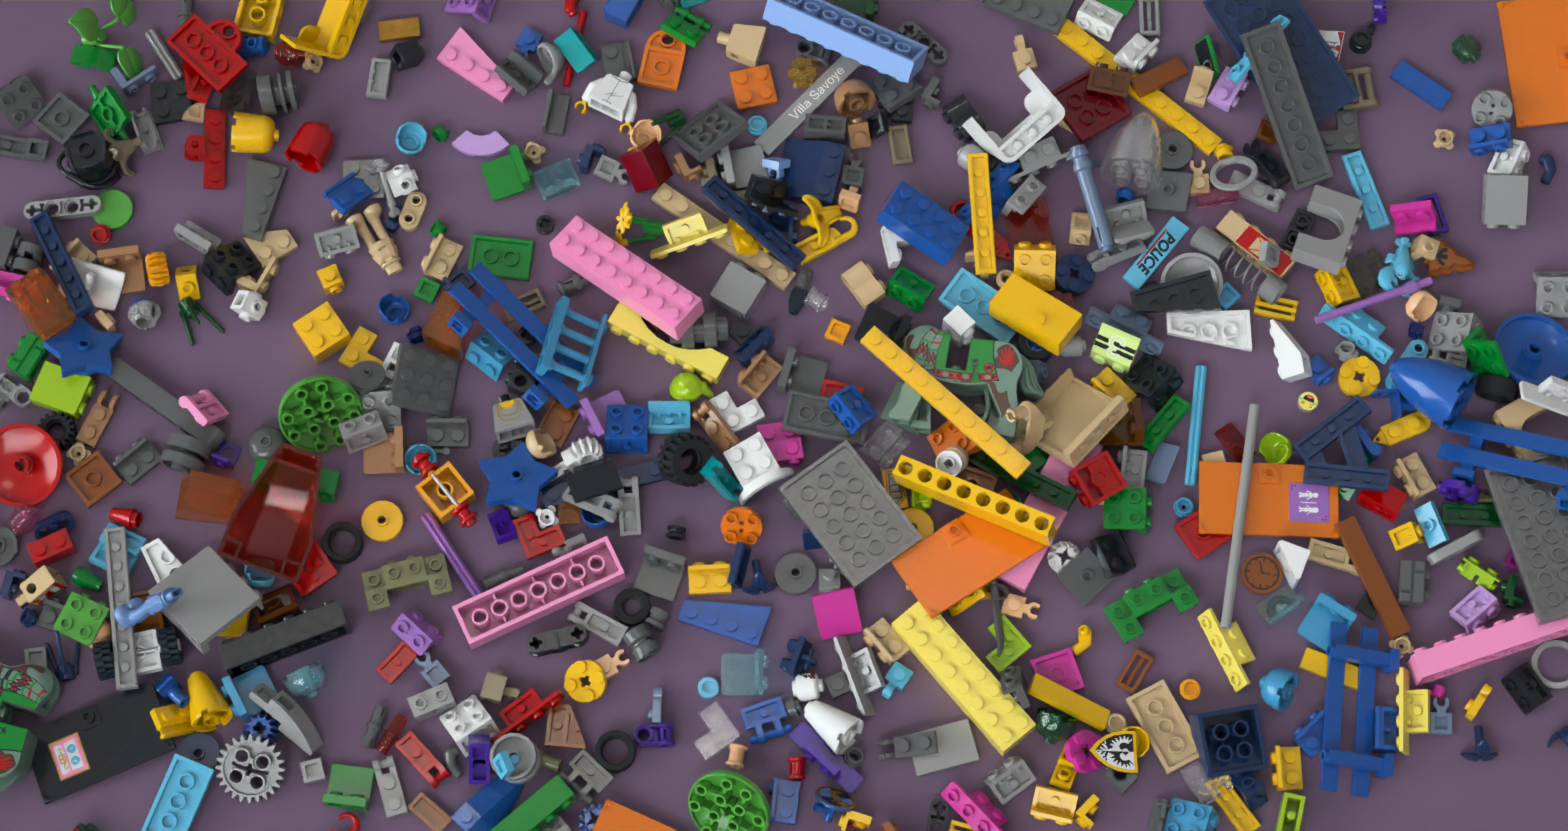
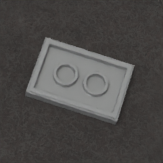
(955, 749)

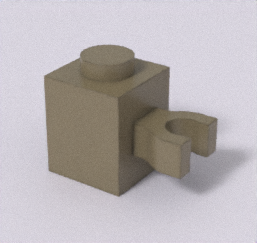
(496, 688)

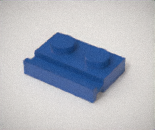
(348, 193)

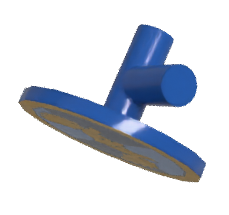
(833, 800)

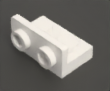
(1098, 19)
(1136, 52)
(1511, 160)

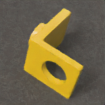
(187, 282)

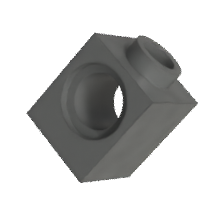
(1120, 785)

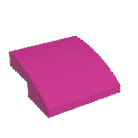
(837, 613)

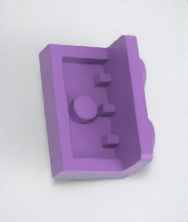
(416, 631)

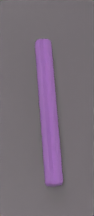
(451, 554)

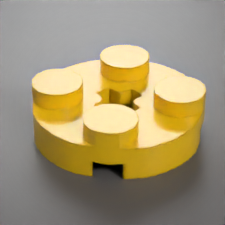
(1362, 366)
(597, 677)

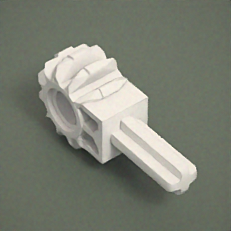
(580, 453)

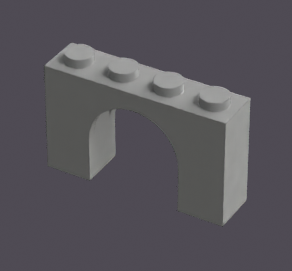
(1343, 212)

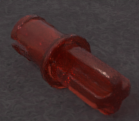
(391, 734)

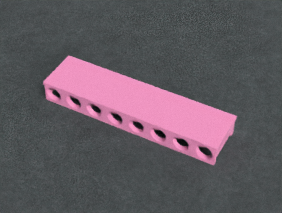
(1022, 574)

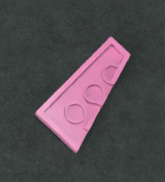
(472, 63)

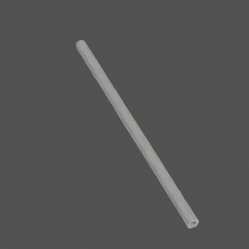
(1240, 514)

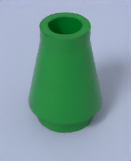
(85, 578)

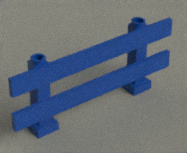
(478, 309)
(1474, 456)
(1361, 759)

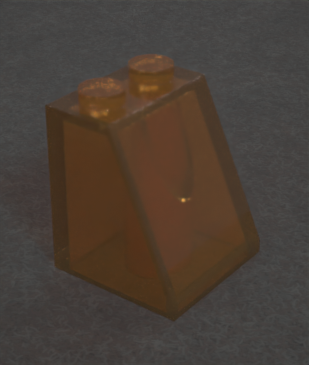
(40, 304)
(439, 334)
(207, 498)

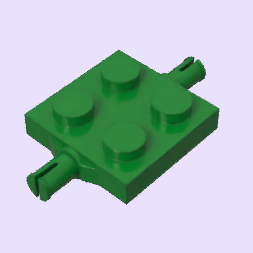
(109, 111)

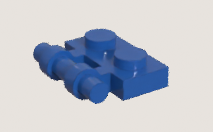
(762, 714)

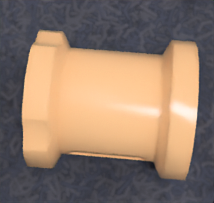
(736, 756)

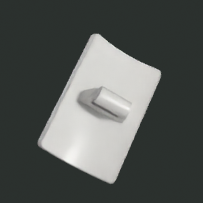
(101, 283)

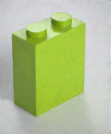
(62, 394)

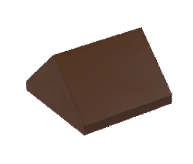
(277, 606)

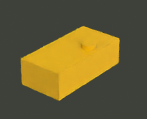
(1035, 314)

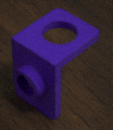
(223, 462)

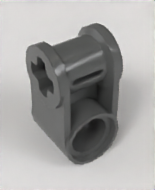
(815, 53)

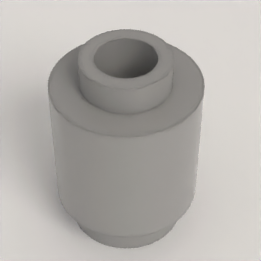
(1074, 347)

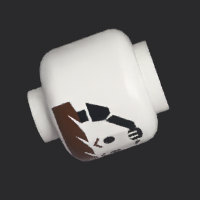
(807, 687)

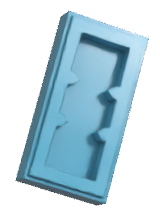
(1432, 525)

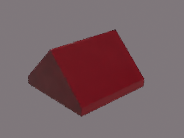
(646, 166)

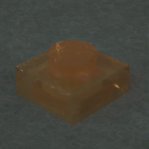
(568, 514)

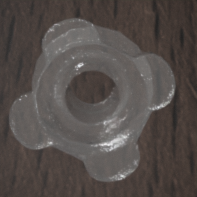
(816, 300)

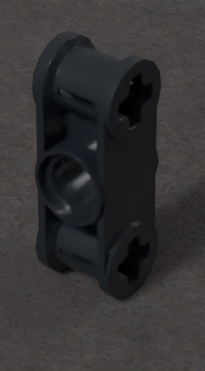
(557, 640)

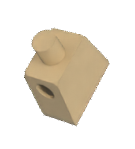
(744, 43)

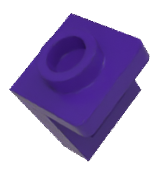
(502, 526)

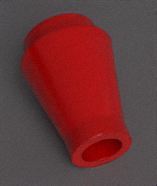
(126, 516)

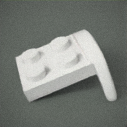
(754, 466)

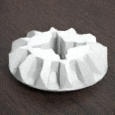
(1059, 548)

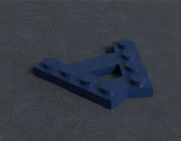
(1356, 472)

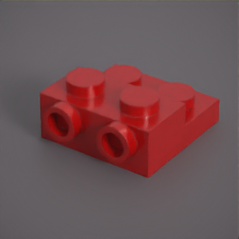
(1096, 480)

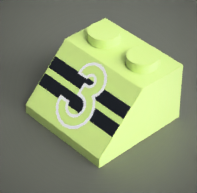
(1115, 348)

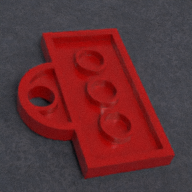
(210, 51)

